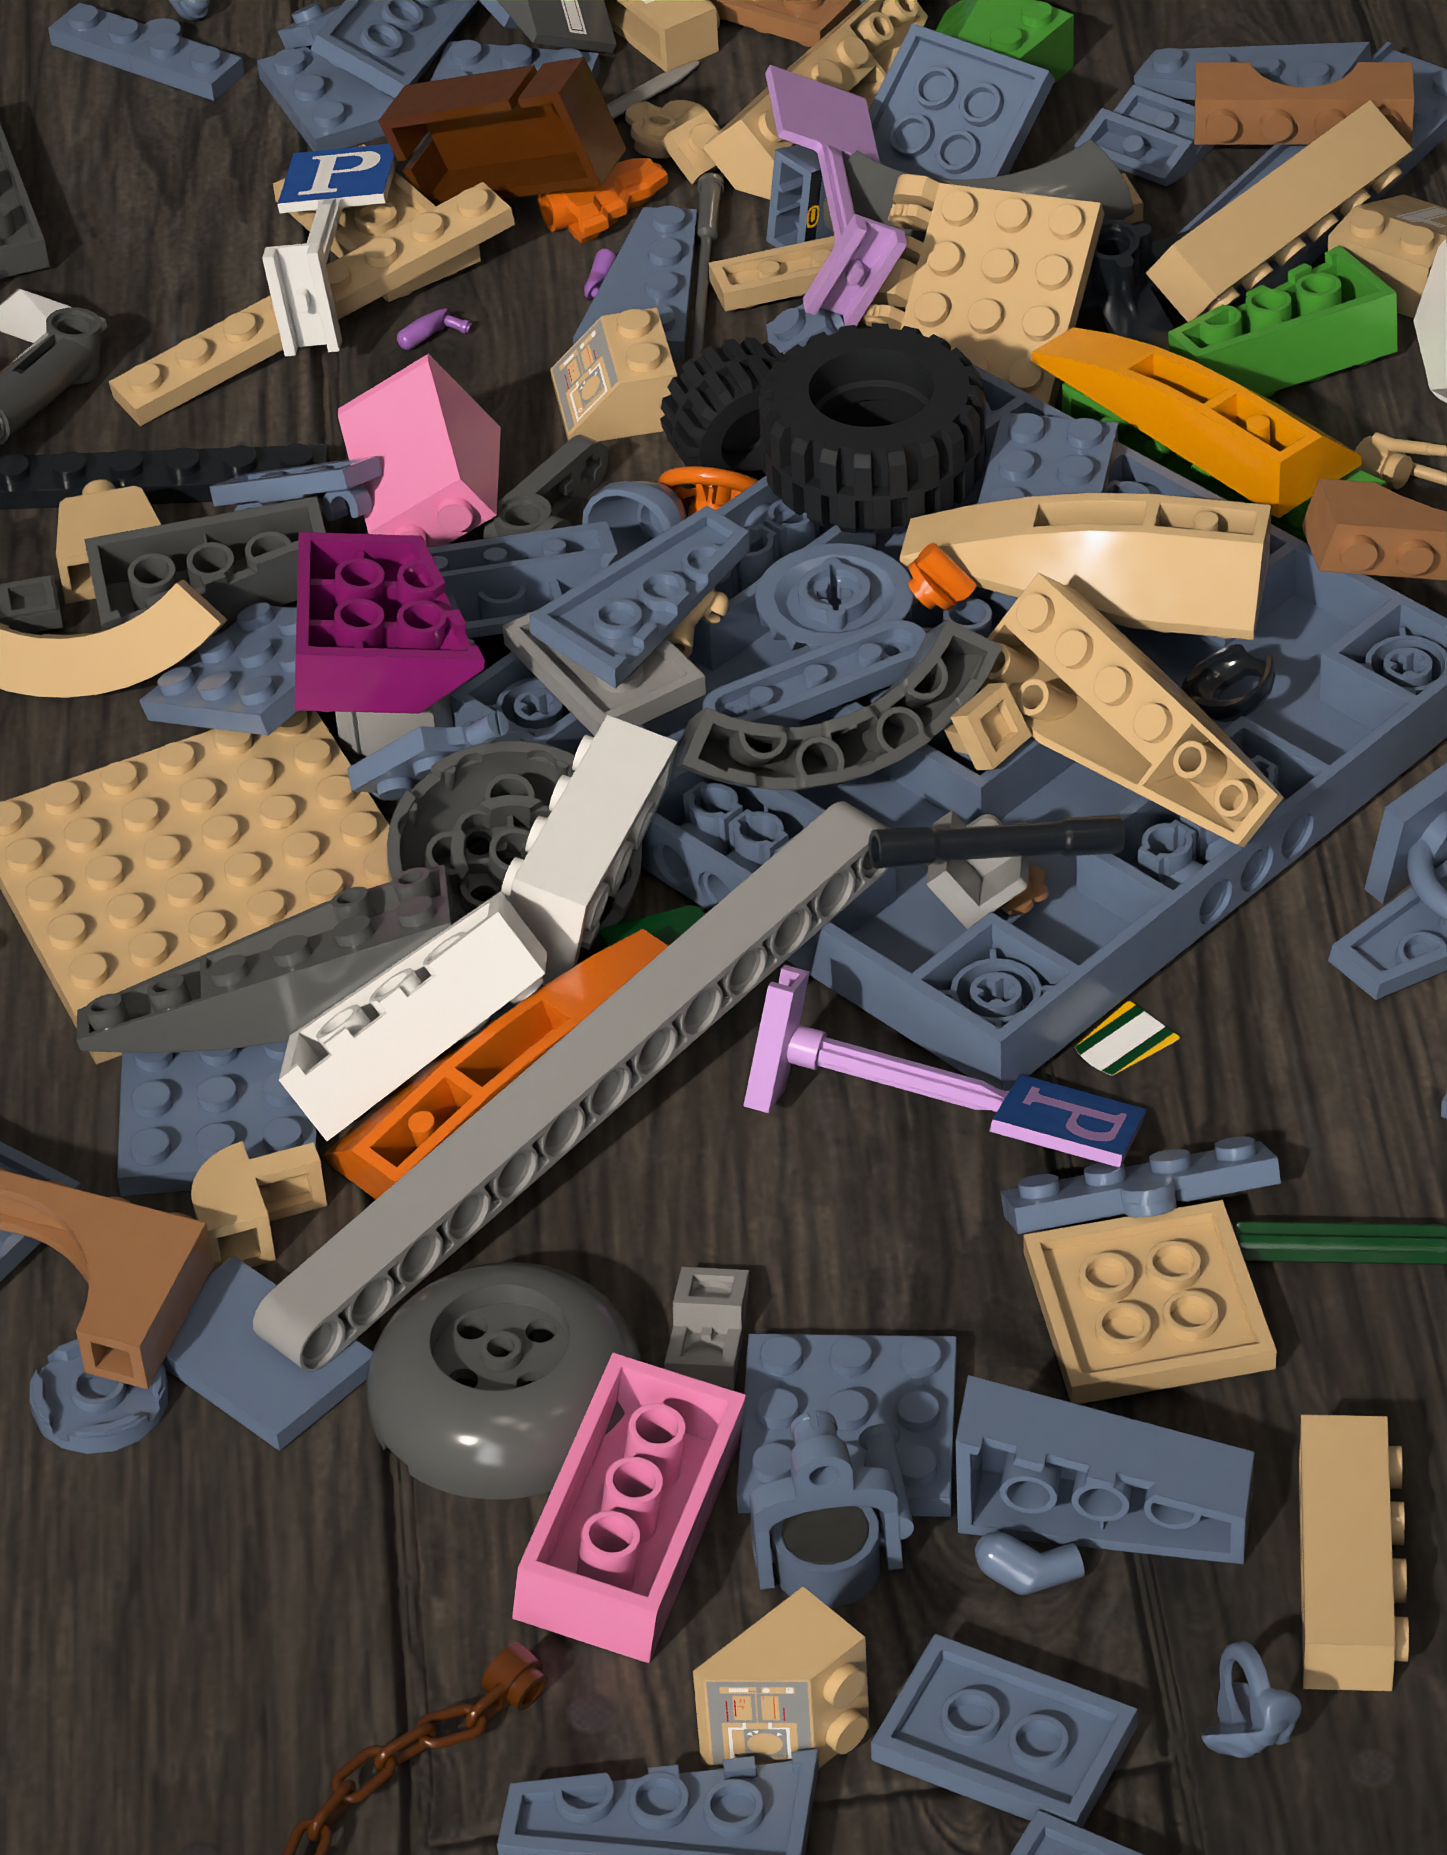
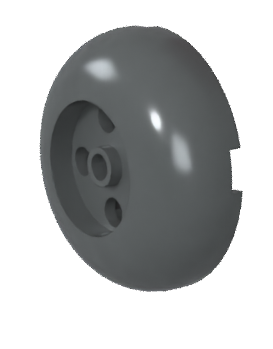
(489, 795)
(537, 1357)

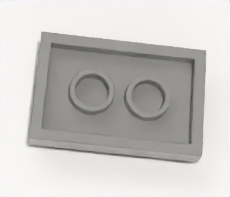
(654, 688)

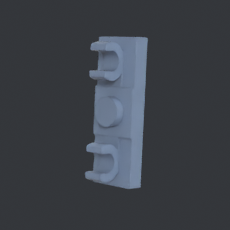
(338, 479)

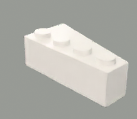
(588, 838)
(411, 1014)

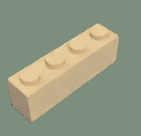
(1347, 1553)

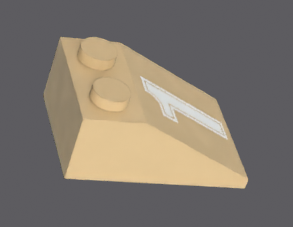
(1395, 242)

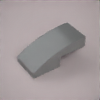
(708, 1324)

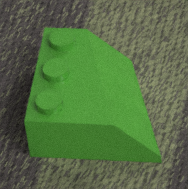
(1017, 29)

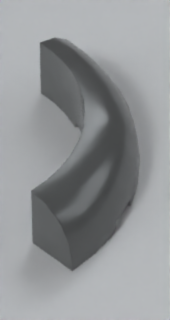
(1078, 175)
(906, 717)

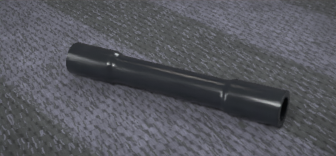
(927, 845)

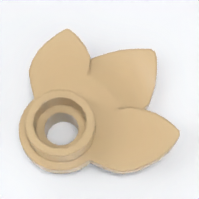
(652, 123)

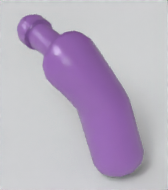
(602, 264)
(427, 325)

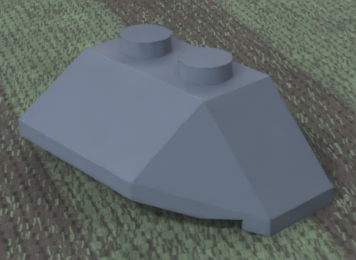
(520, 573)

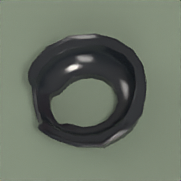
(1220, 671)

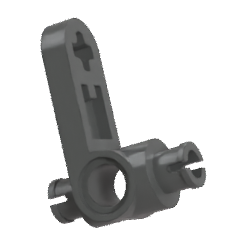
(550, 490)

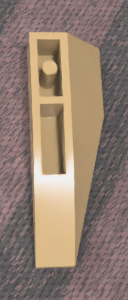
(848, 58)
(1130, 555)
(1121, 715)

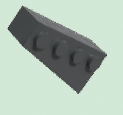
(225, 557)

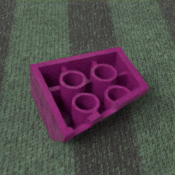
(375, 626)

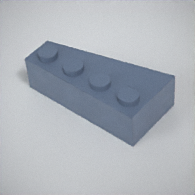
(1096, 1478)

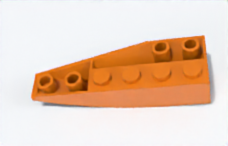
(476, 1069)

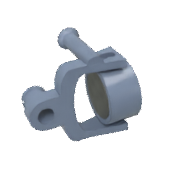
(825, 1517)

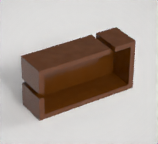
(507, 129)

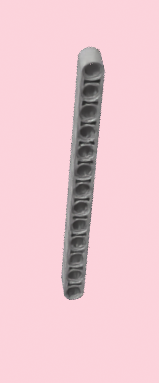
(568, 1091)

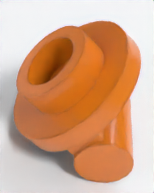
(938, 579)

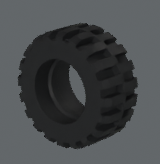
(872, 427)

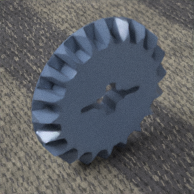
(797, 592)

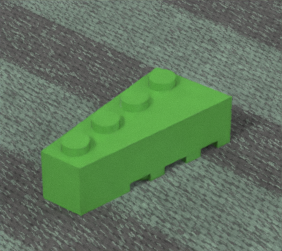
(1298, 330)

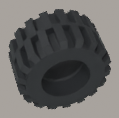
(716, 407)

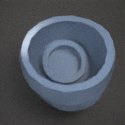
(635, 512)

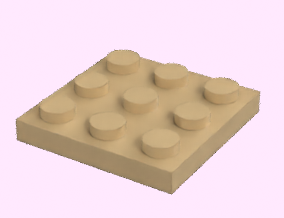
(1148, 1302)

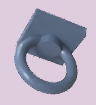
(1412, 843)

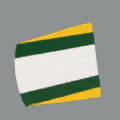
(1124, 1040)

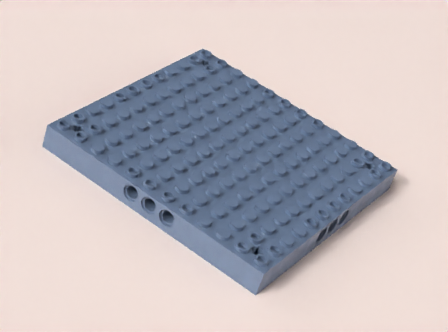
(1346, 716)

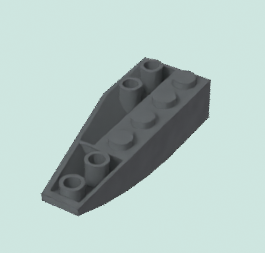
(274, 977)

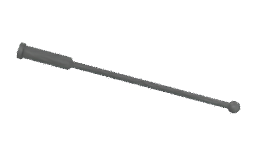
(710, 189)

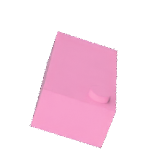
(629, 1508)

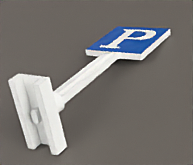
(298, 272)

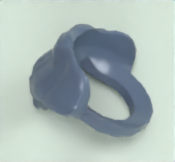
(1251, 1712)

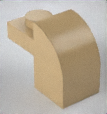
(245, 1194)

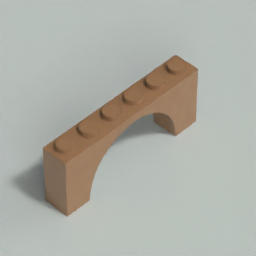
(138, 1266)

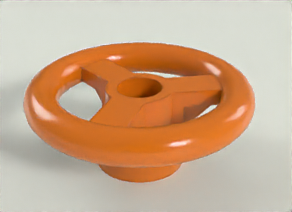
(712, 488)

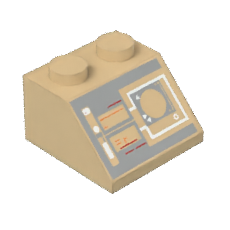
(615, 377)
(784, 1687)

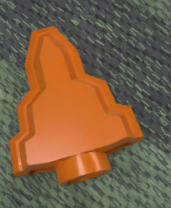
(596, 208)

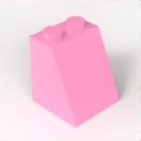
(433, 454)

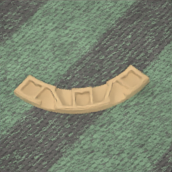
(112, 657)

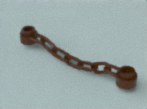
(509, 1680)

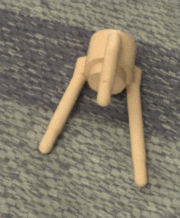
(1387, 460)

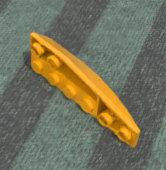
(1201, 416)

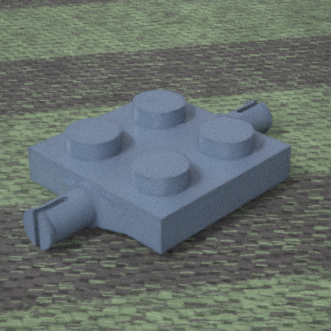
(410, 758)

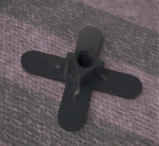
(1119, 282)

